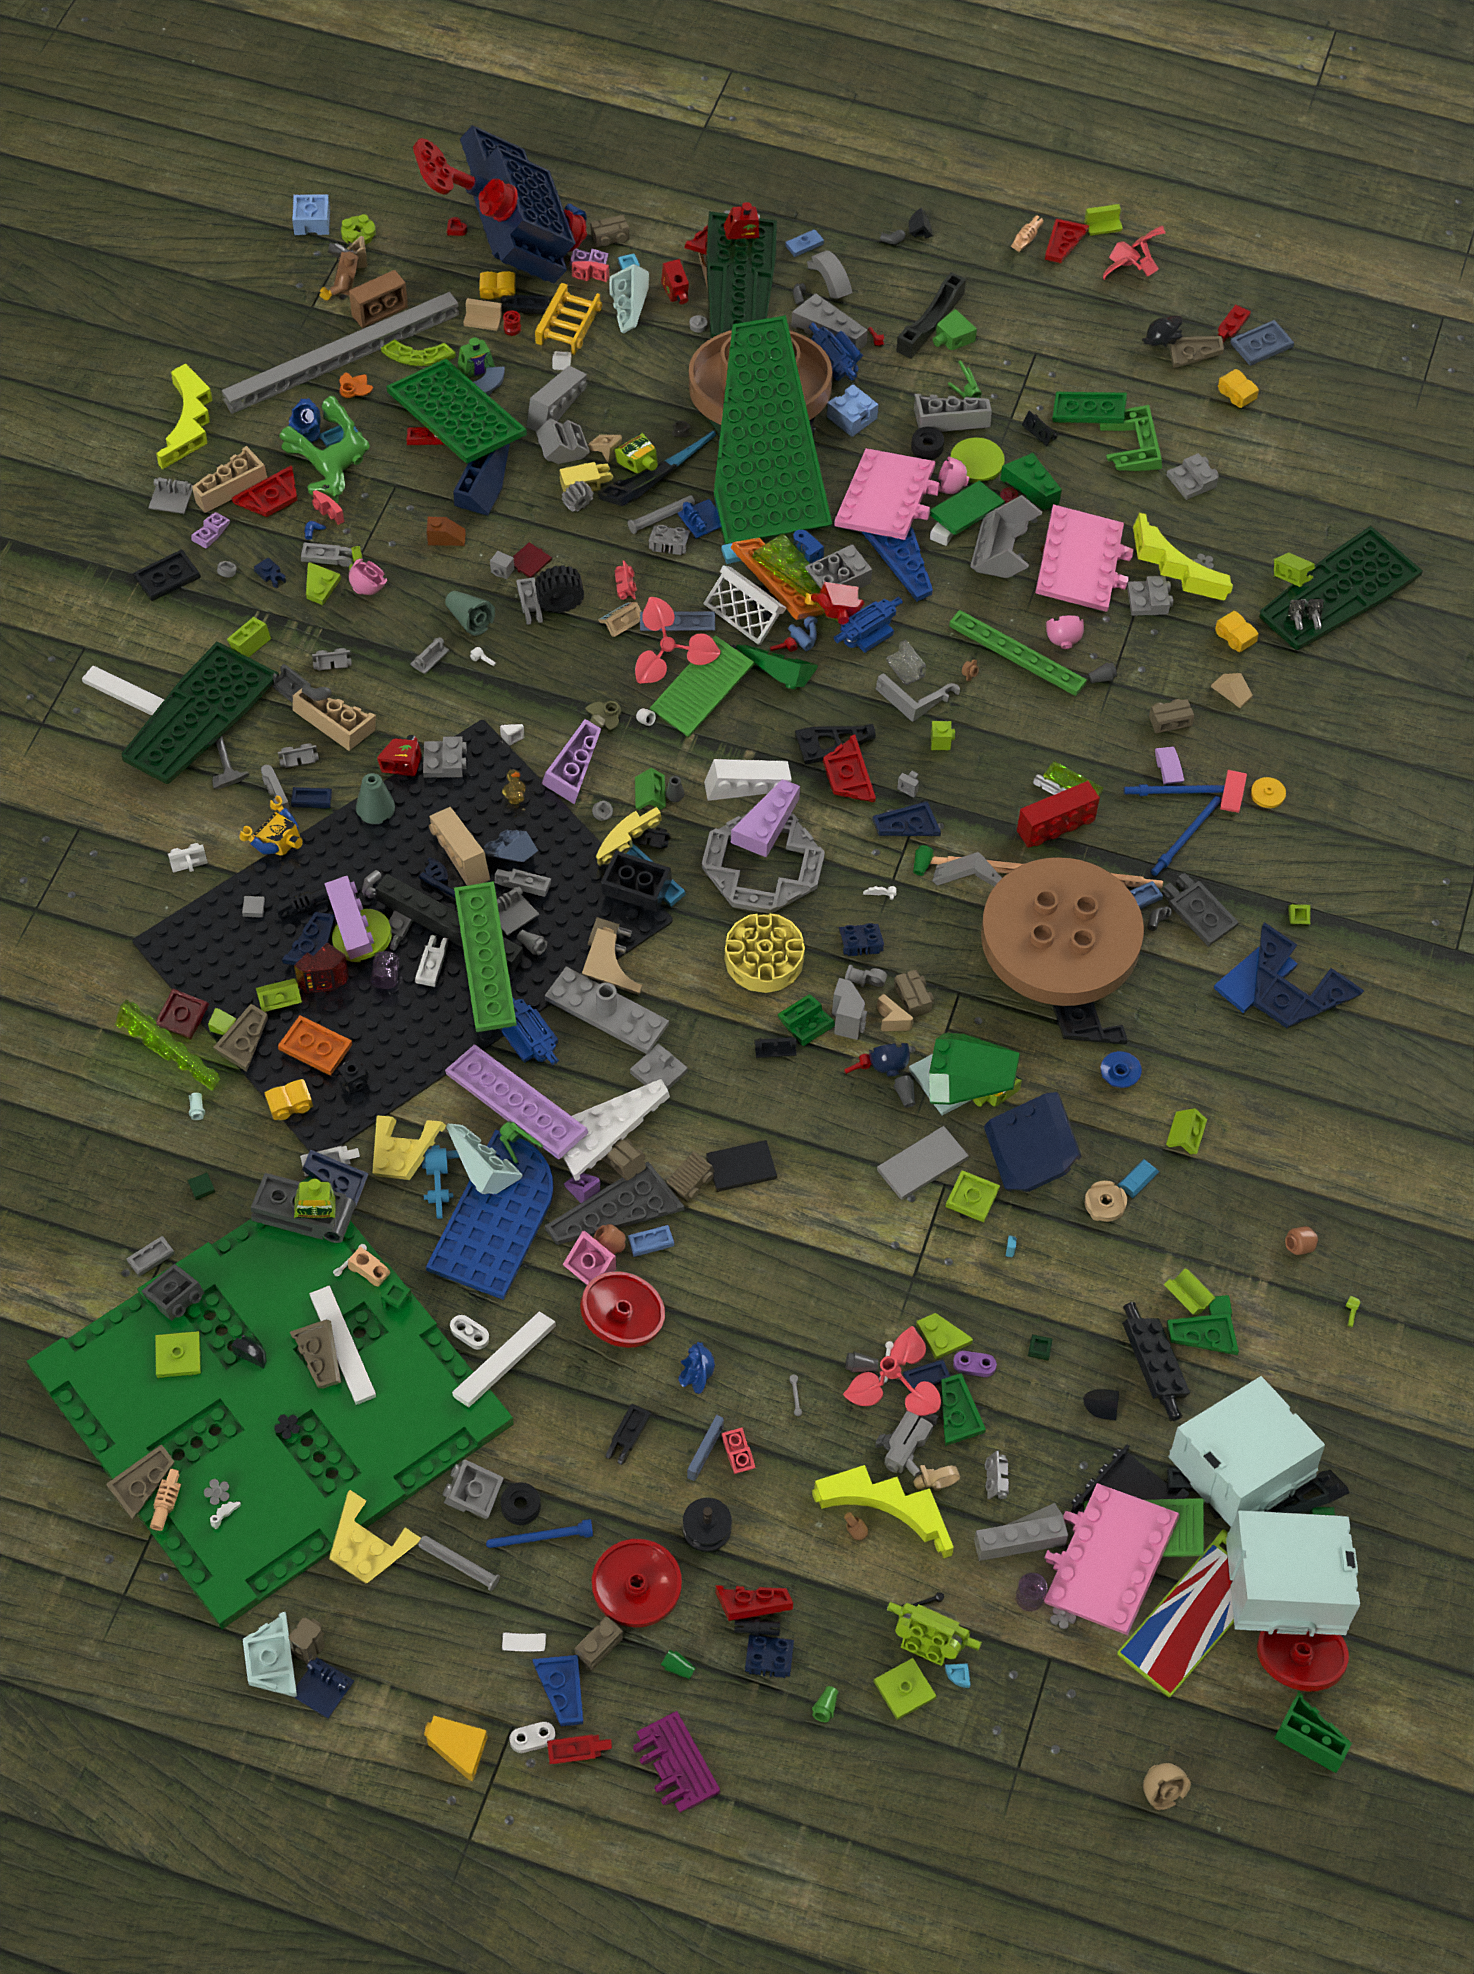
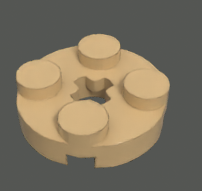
(1112, 1193)

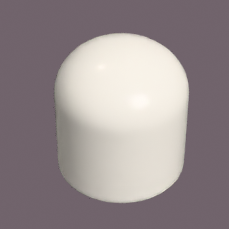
(643, 713)

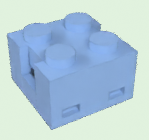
(311, 214)
(852, 410)

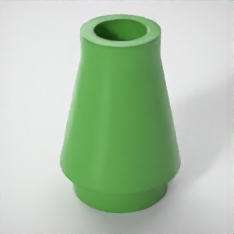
(825, 1705)

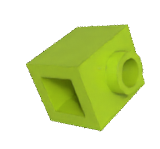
(941, 735)

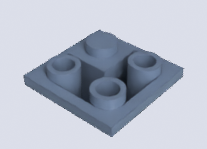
(511, 846)

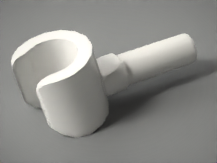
(478, 653)

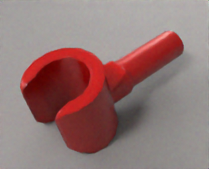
(877, 339)
(790, 643)
(864, 1063)

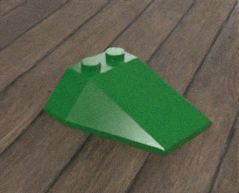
(969, 1069)

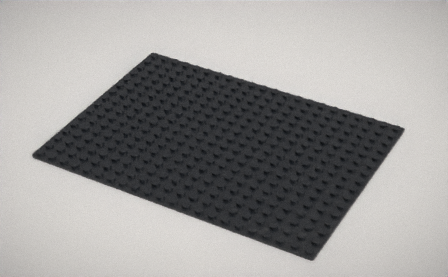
(412, 1029)

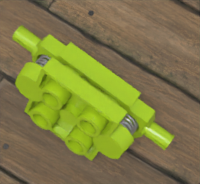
(930, 1633)

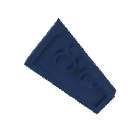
(907, 821)
(313, 938)
(341, 1176)

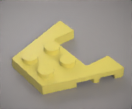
(401, 1156)
(362, 1551)

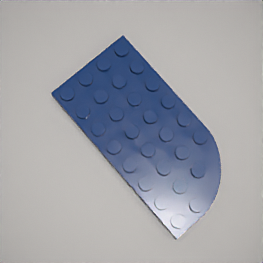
(494, 1231)

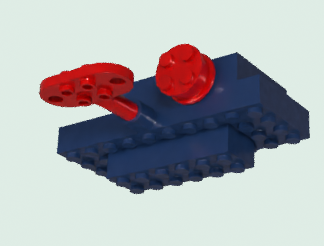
(512, 199)

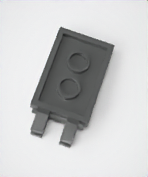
(1199, 909)

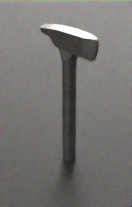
(230, 776)

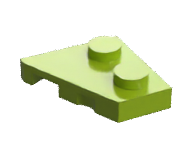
(320, 583)
(942, 1335)

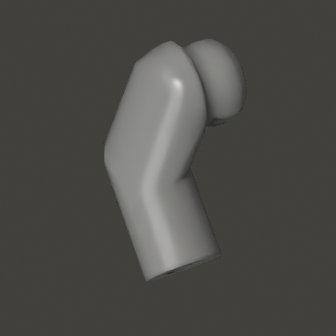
(367, 889)

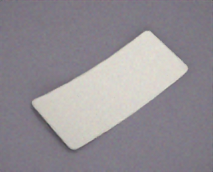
(523, 1642)

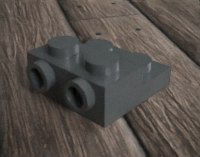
(173, 1292)

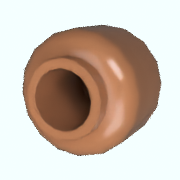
(610, 1238)
(1301, 1240)

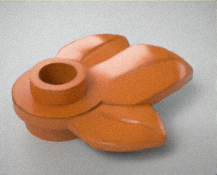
(354, 386)

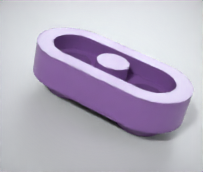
(974, 1365)

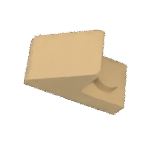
(606, 445)
(895, 1017)

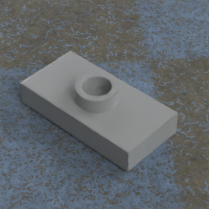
(150, 1256)

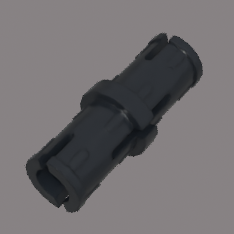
(757, 1627)

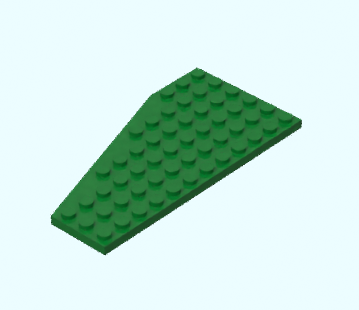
(766, 451)

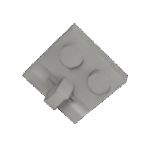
(659, 1065)

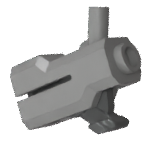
(903, 1443)

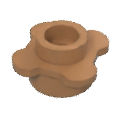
(970, 669)

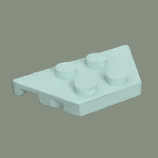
(270, 1658)

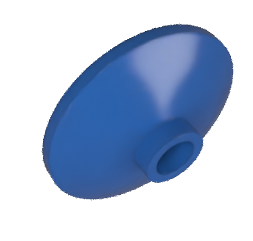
(1124, 1063)

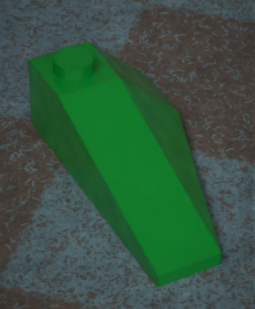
(789, 671)

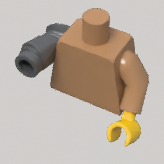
(345, 271)

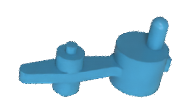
(435, 1164)

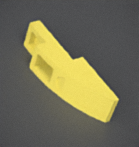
(621, 836)

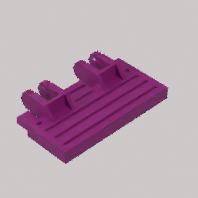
(679, 1762)

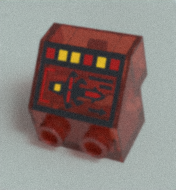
(322, 971)

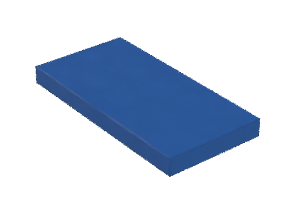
(1240, 982)

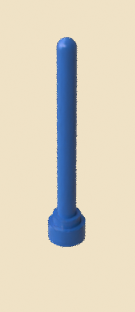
(583, 1529)

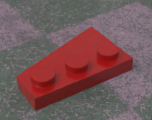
(1064, 239)
(750, 1603)

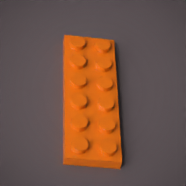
(780, 589)

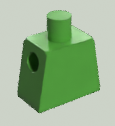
(954, 331)

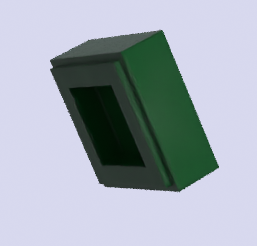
(201, 1186)
(1040, 1347)

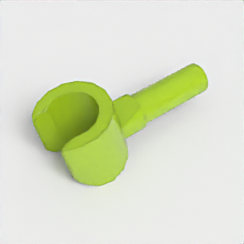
(1353, 1303)

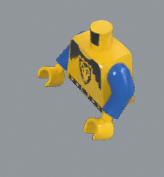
(276, 834)

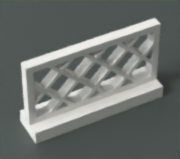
(755, 594)

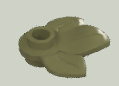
(602, 714)

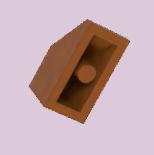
(444, 532)

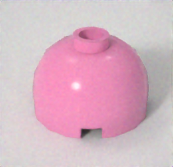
(952, 476)
(366, 577)
(1065, 631)

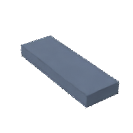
(705, 1448)

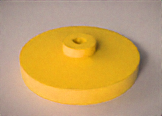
(1268, 792)

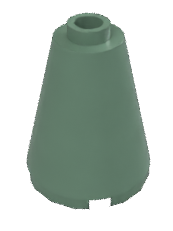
(470, 611)
(374, 800)

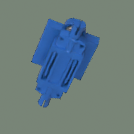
(840, 350)
(869, 625)
(531, 1035)

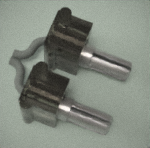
(1314, 611)

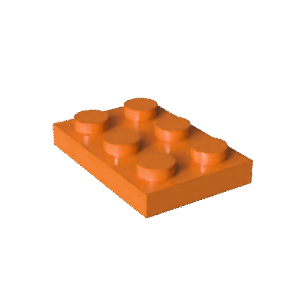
(315, 1045)

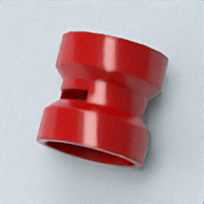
(512, 323)

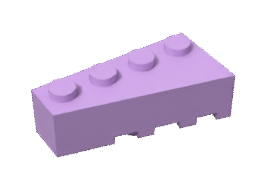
(570, 766)
(766, 820)
(349, 917)

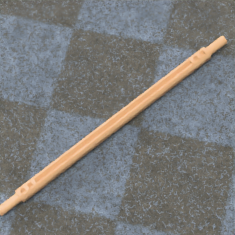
(1006, 867)

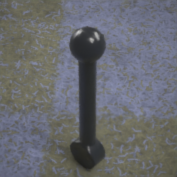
(938, 1597)

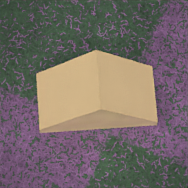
(359, 249)
(1233, 688)

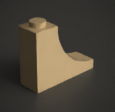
(603, 965)

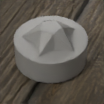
(698, 323)
(226, 569)
(602, 810)

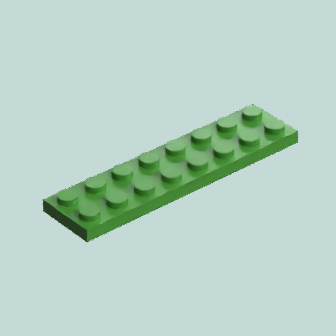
(485, 957)

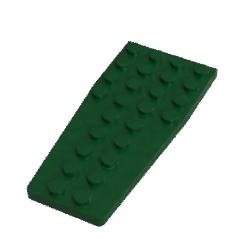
(738, 274)
(1349, 582)
(198, 712)

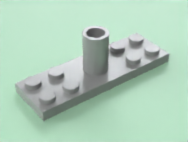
(606, 1009)

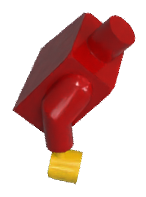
(837, 601)

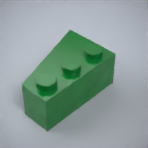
(1033, 480)
(1312, 1735)

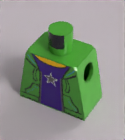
(474, 358)

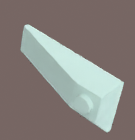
(629, 292)
(481, 1163)

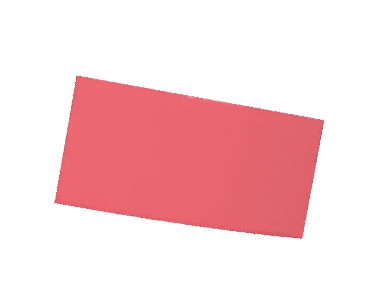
(586, 269)
(327, 506)
(1233, 791)
(738, 1450)

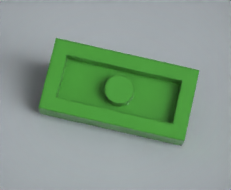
(650, 789)

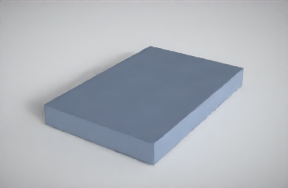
(1262, 342)

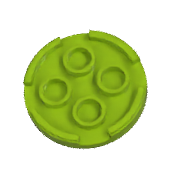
(981, 458)
(379, 928)

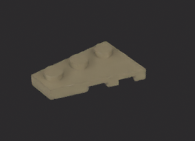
(1195, 349)
(242, 1037)
(319, 1350)
(140, 1480)

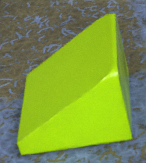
(1299, 914)
(220, 1022)

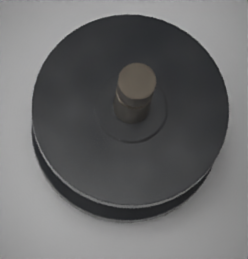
(707, 1524)

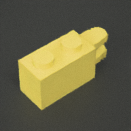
(588, 472)

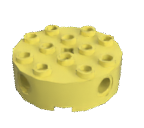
(764, 952)

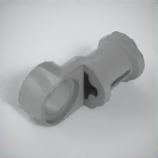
(874, 976)

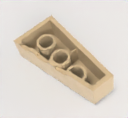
(229, 480)
(335, 719)
(460, 846)

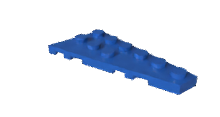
(905, 561)

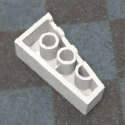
(744, 777)

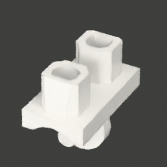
(187, 858)

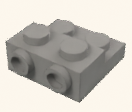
(1193, 476)
(1150, 596)
(444, 757)
(472, 1489)

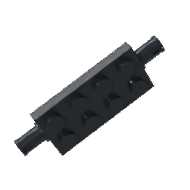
(1156, 1360)

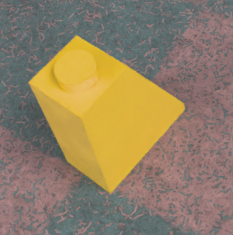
(457, 1744)

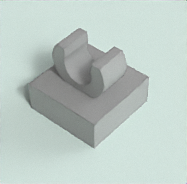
(908, 783)

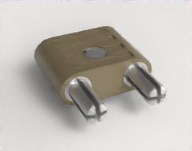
(600, 923)

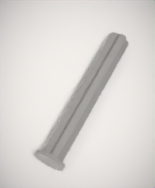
(659, 514)
(459, 1562)

